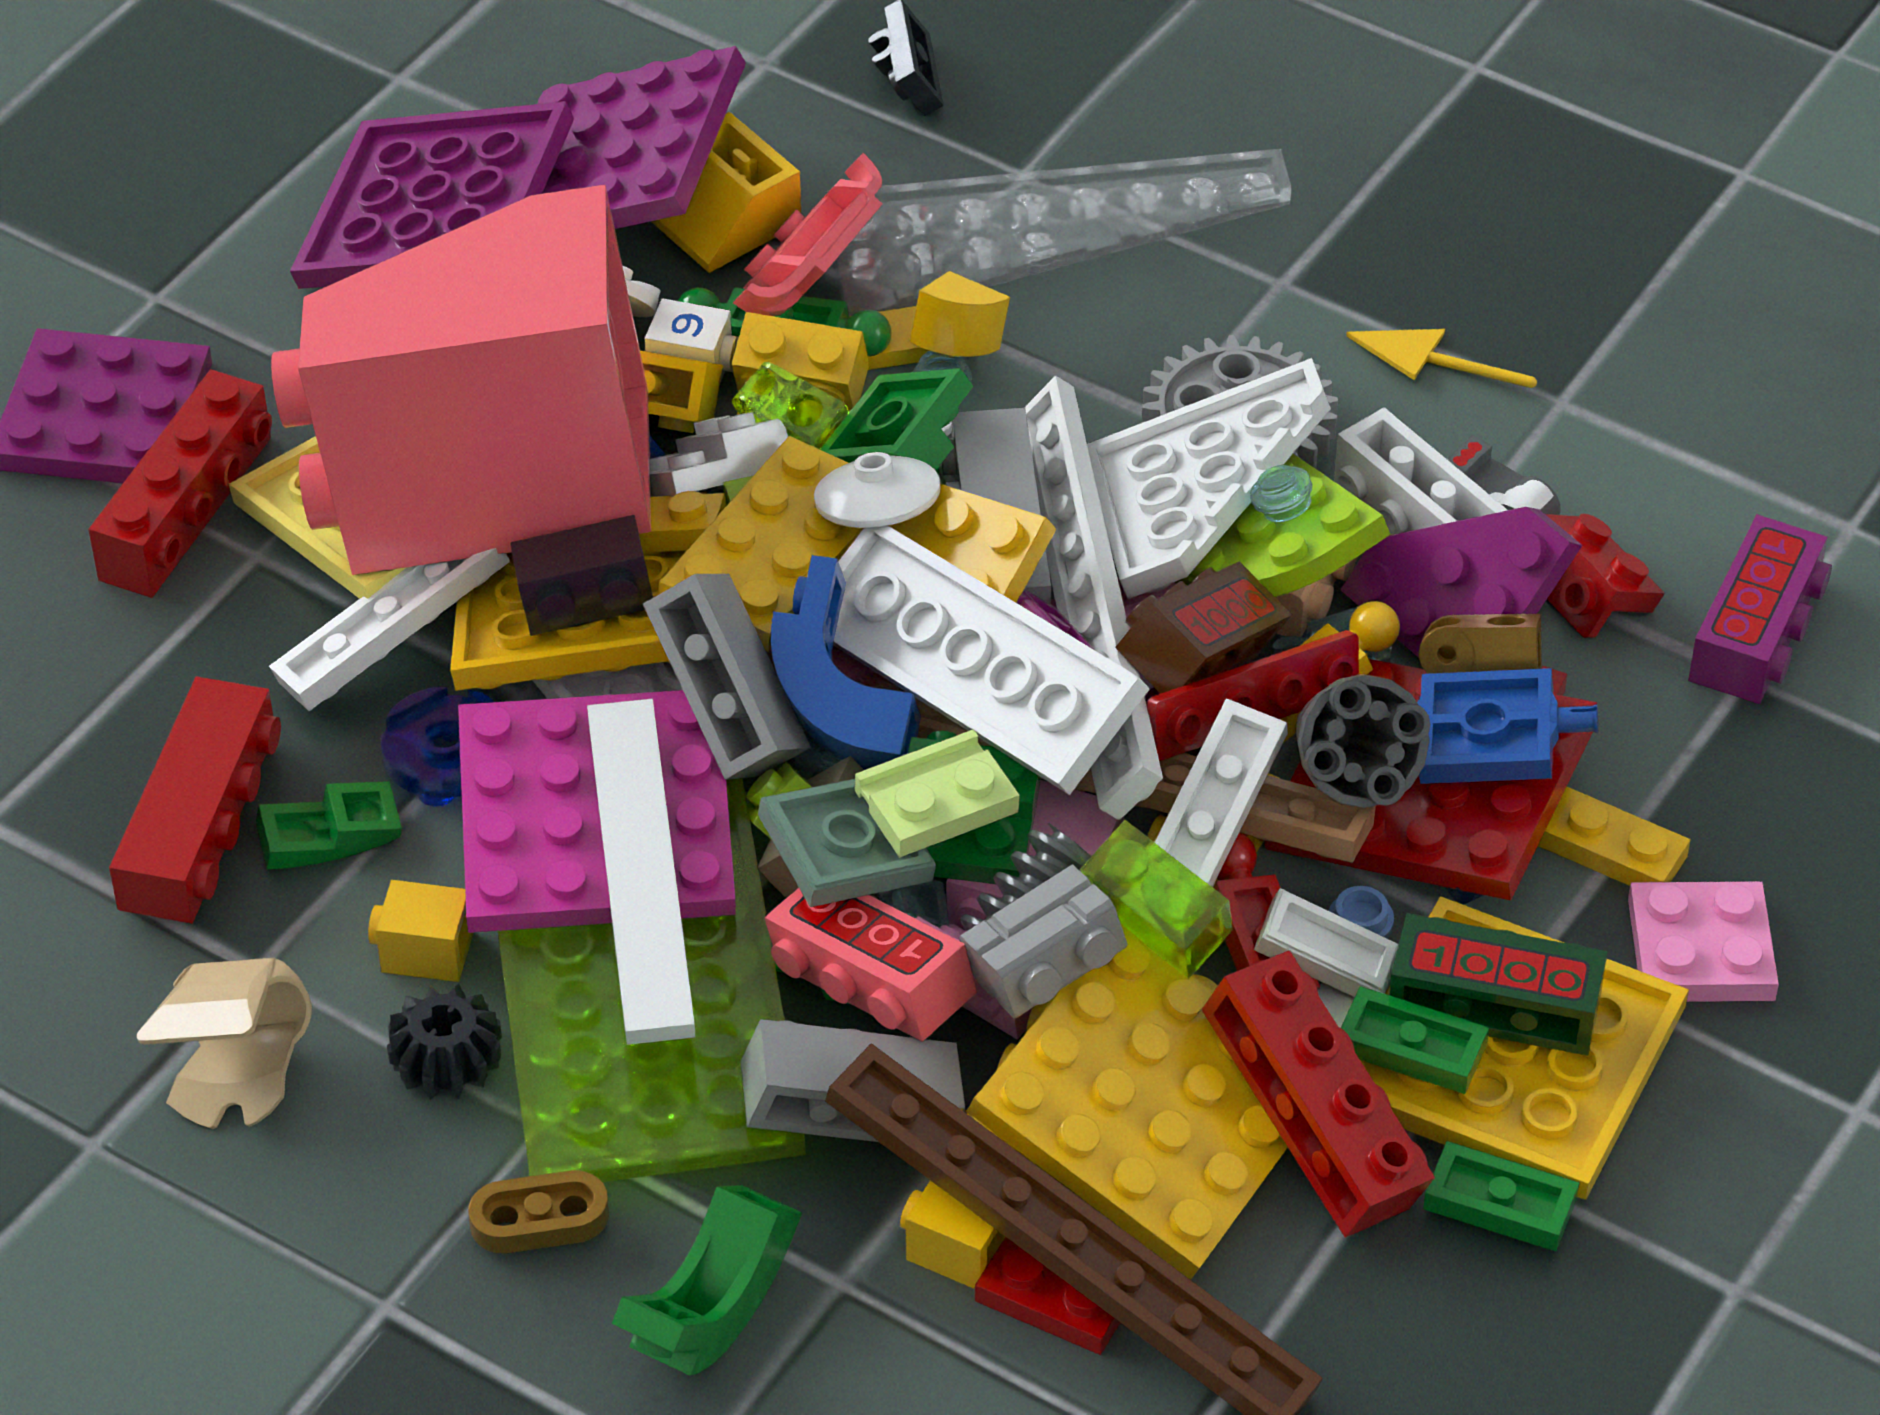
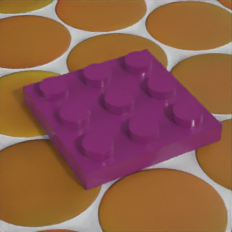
(94, 402)

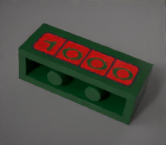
(1503, 980)

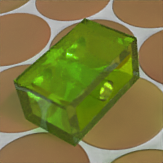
(1160, 899)

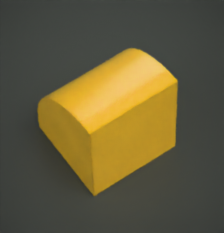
(959, 317)

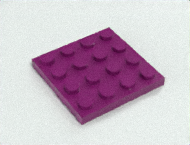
(645, 132)
(425, 178)

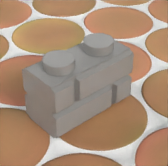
(1044, 941)

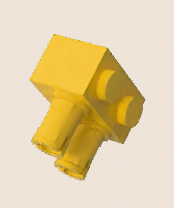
(817, 353)

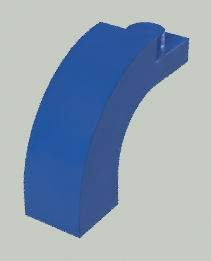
(833, 709)

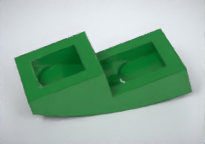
(342, 825)

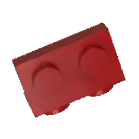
(1600, 578)

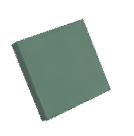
(837, 845)

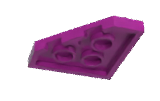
(1464, 568)

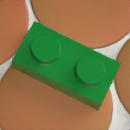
(1415, 1039)
(1501, 1196)

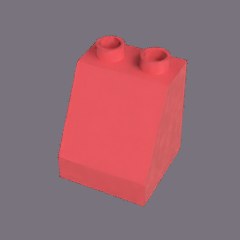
(474, 389)

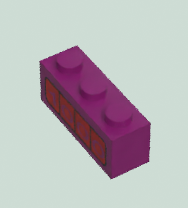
(1760, 610)

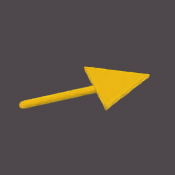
(1413, 348)

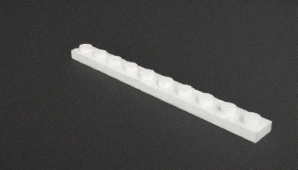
(1087, 582)

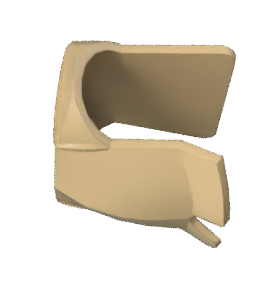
(246, 1030)

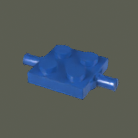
(1495, 725)

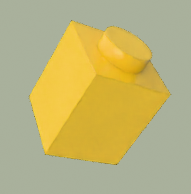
(421, 931)

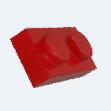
(1037, 1296)

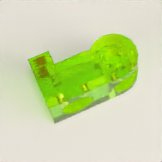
(801, 407)

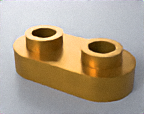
(538, 1211)

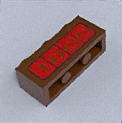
(1201, 627)

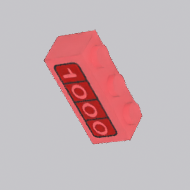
(874, 960)

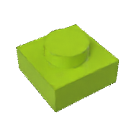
(773, 783)

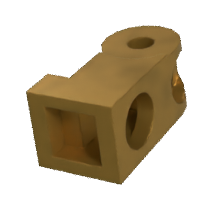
(1482, 643)

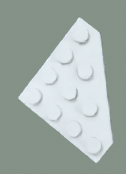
(1190, 473)

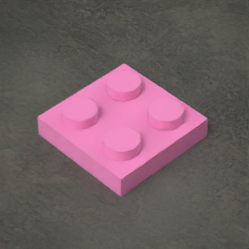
(1705, 938)

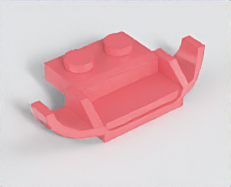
(811, 242)

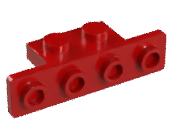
(1271, 685)

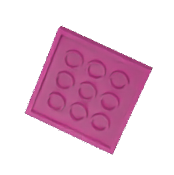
(537, 820)

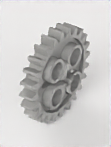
(1225, 368)

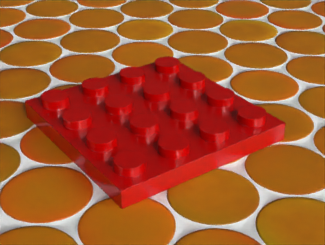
(1460, 831)

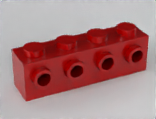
(180, 483)
(194, 800)
(1318, 1093)

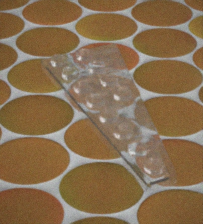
(1044, 220)

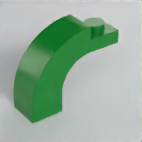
(716, 1286)

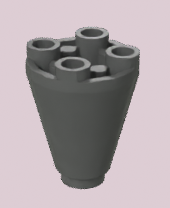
(1363, 740)

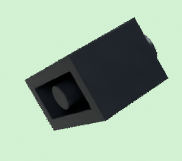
(581, 575)

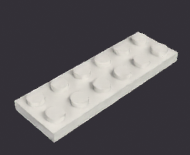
(981, 657)

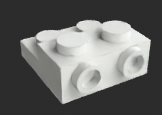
(718, 453)

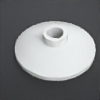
(877, 491)

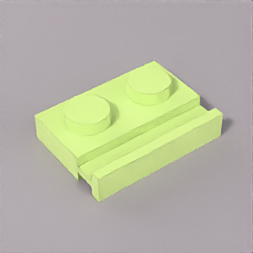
(936, 793)

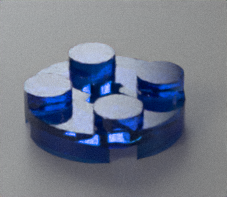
(410, 748)

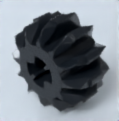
(444, 1041)

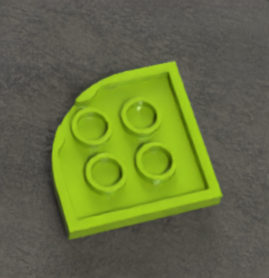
(1301, 549)

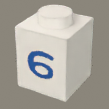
(692, 333)

